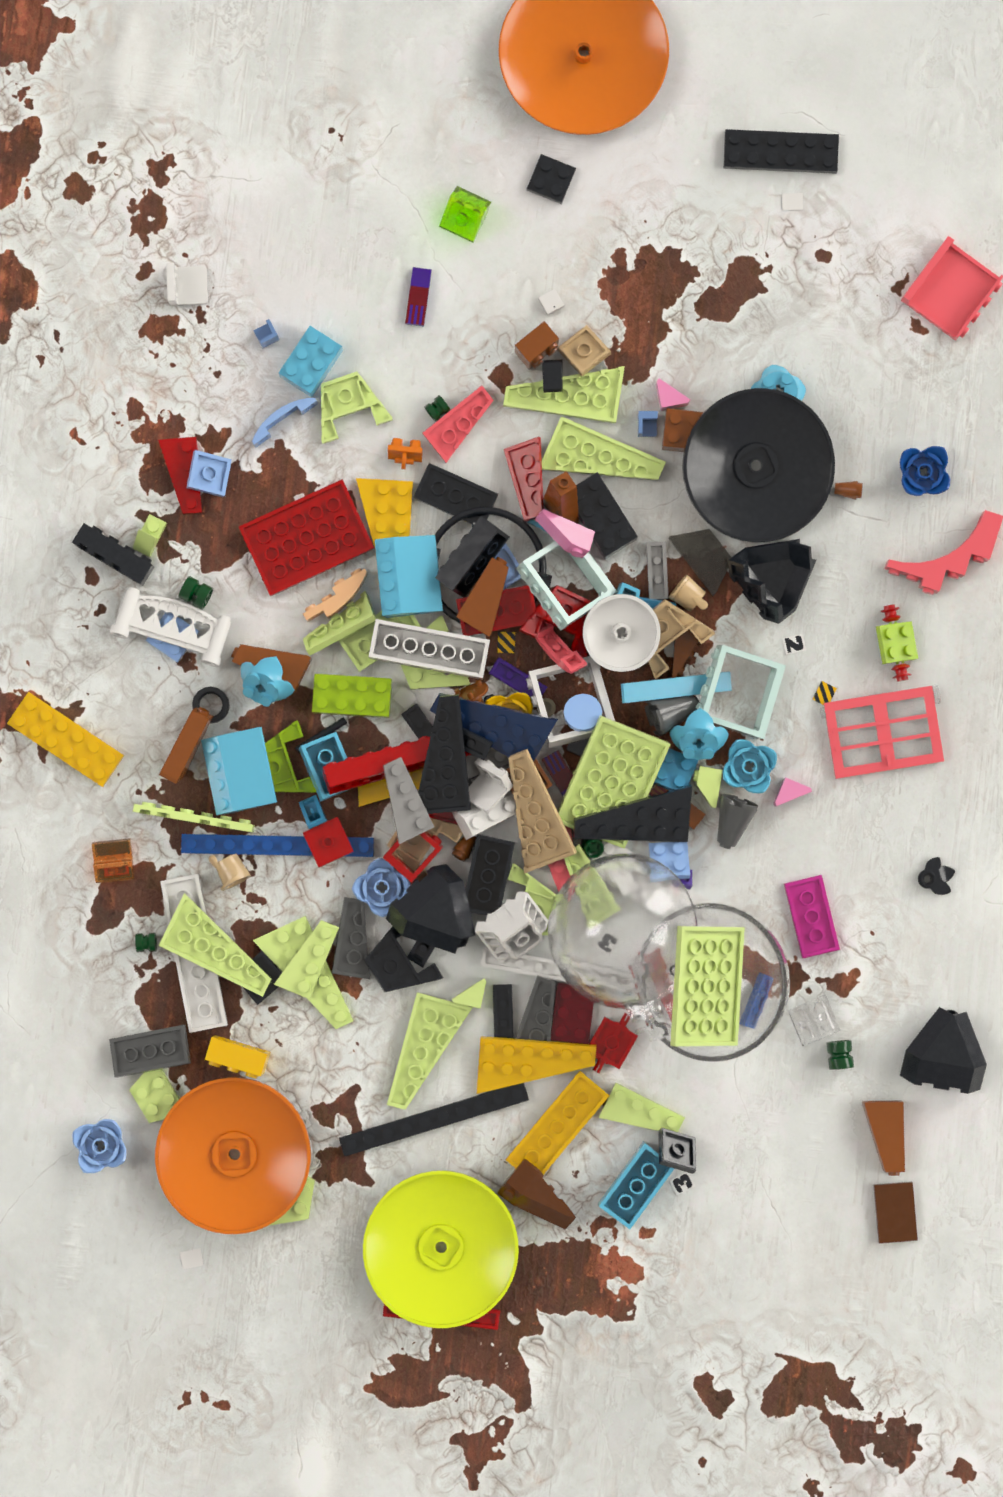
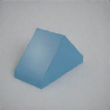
(312, 812)

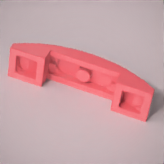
(558, 650)

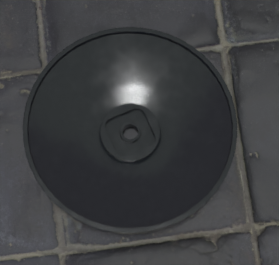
(793, 457)

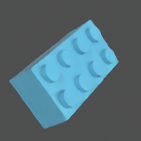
(635, 1186)

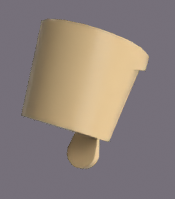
(688, 594)
(230, 870)

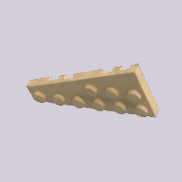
(538, 821)

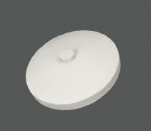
(621, 632)

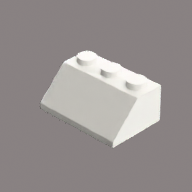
(476, 820)

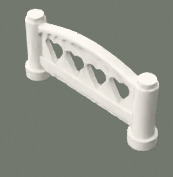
(209, 644)

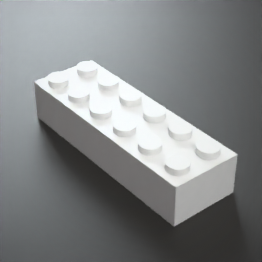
(429, 649)

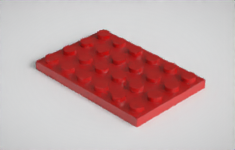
(306, 537)

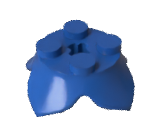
(935, 461)

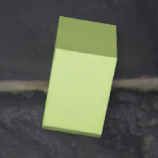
(472, 996)

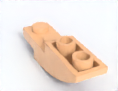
(344, 592)

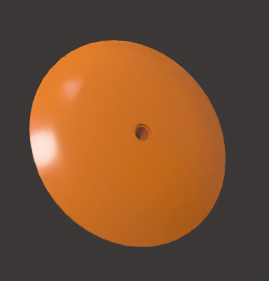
(575, 91)

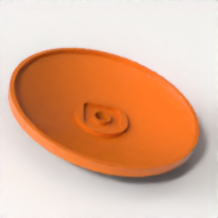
(224, 1191)

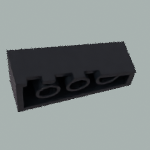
(112, 554)

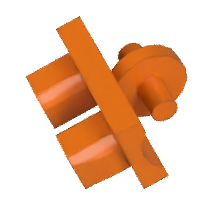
(404, 454)

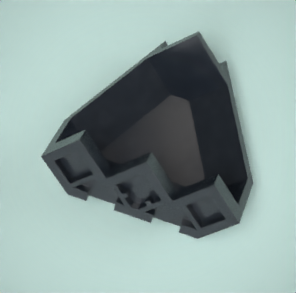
(773, 576)
(434, 911)
(945, 1054)

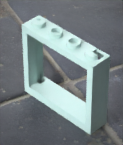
(546, 598)
(768, 699)

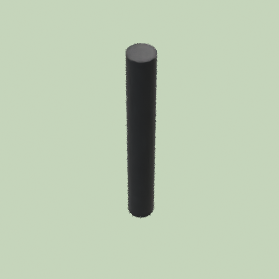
(328, 730)

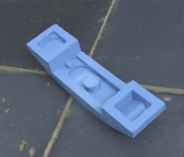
(303, 405)

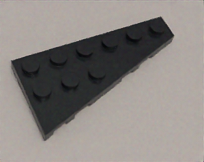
(445, 775)
(647, 819)

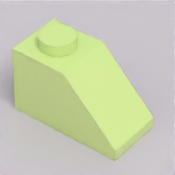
(708, 783)

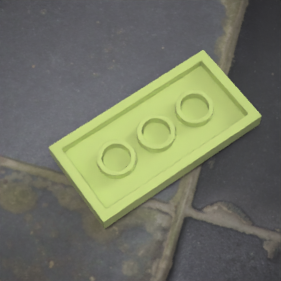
(358, 643)

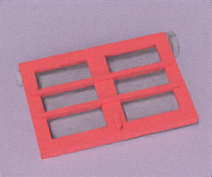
(884, 731)

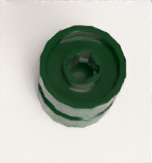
(195, 592)
(840, 1055)

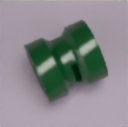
(437, 408)
(592, 850)
(146, 942)

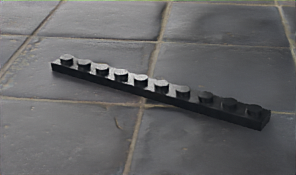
(433, 1119)

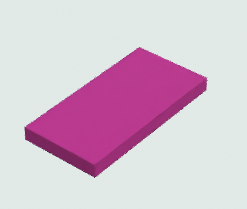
(811, 916)

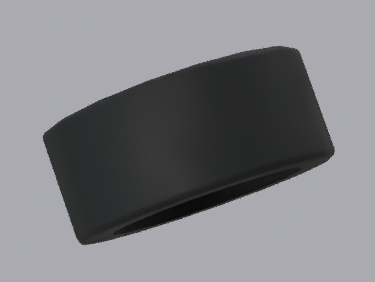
(213, 690)

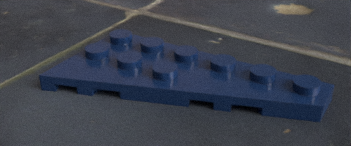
(505, 727)

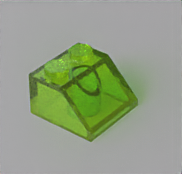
(464, 214)

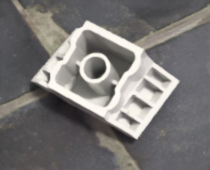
(513, 928)

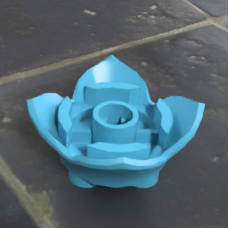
(778, 376)
(264, 681)
(699, 726)
(764, 762)

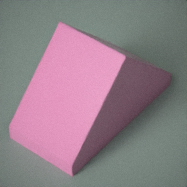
(670, 397)
(790, 790)

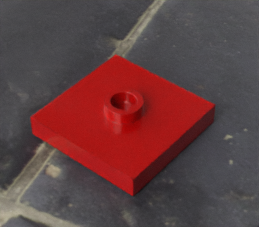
(328, 842)

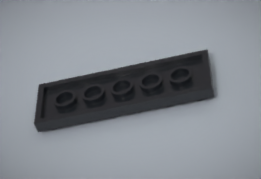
(781, 151)

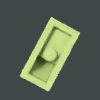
(149, 535)

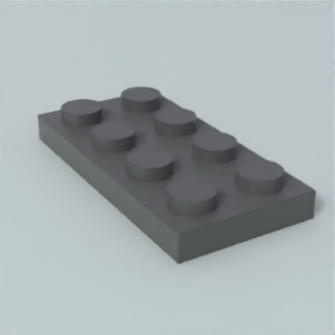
(150, 1051)

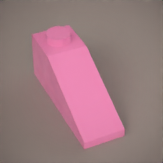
(567, 534)

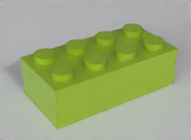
(352, 695)

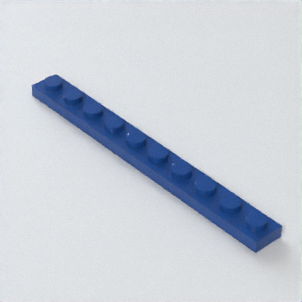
(263, 845)

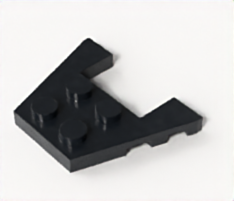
(394, 968)

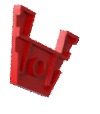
(570, 603)

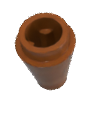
(849, 489)
(463, 848)

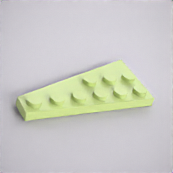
(188, 815)
(203, 942)
(281, 948)
(426, 1038)

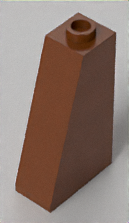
(562, 497)
(484, 600)
(293, 665)
(186, 745)
(887, 1130)

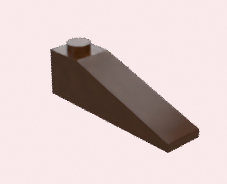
(531, 1193)

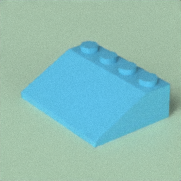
(408, 575)
(238, 771)

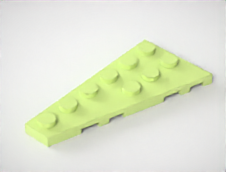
(585, 397)
(587, 452)

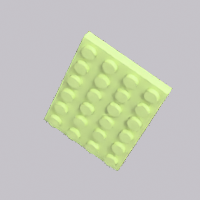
(612, 771)
(707, 986)

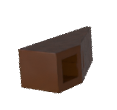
(683, 652)

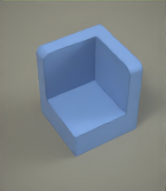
(266, 334)
(647, 423)

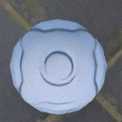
(582, 712)

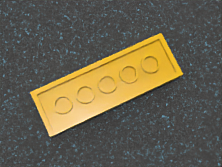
(65, 739)
(559, 1123)

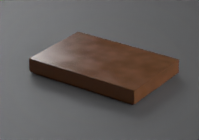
(895, 1212)

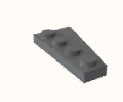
(351, 941)
(538, 1015)

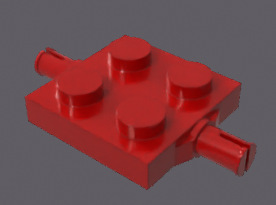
(612, 1042)

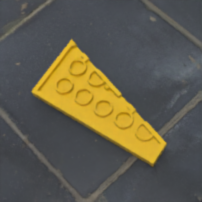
(386, 507)
(518, 1061)

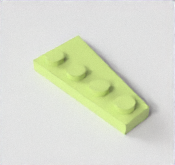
(350, 620)
(308, 963)

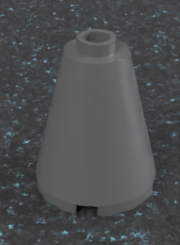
(669, 712)
(733, 819)

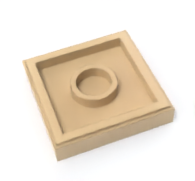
(584, 350)

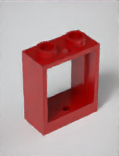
(404, 869)

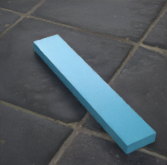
(671, 687)

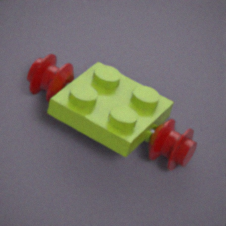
(896, 642)

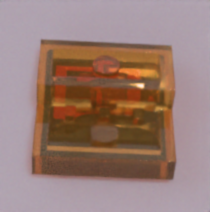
(113, 860)

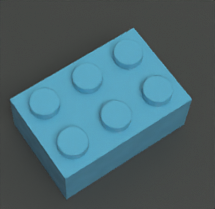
(310, 361)
(318, 754)

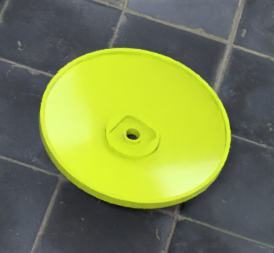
(433, 1285)

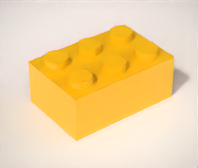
(237, 1056)

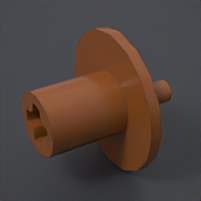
(473, 692)

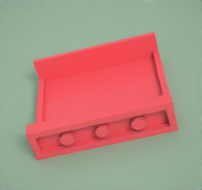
(952, 290)

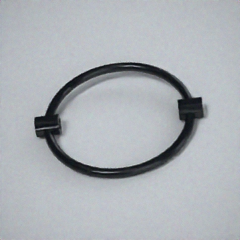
(497, 512)

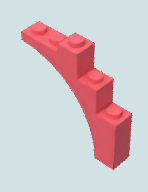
(931, 573)

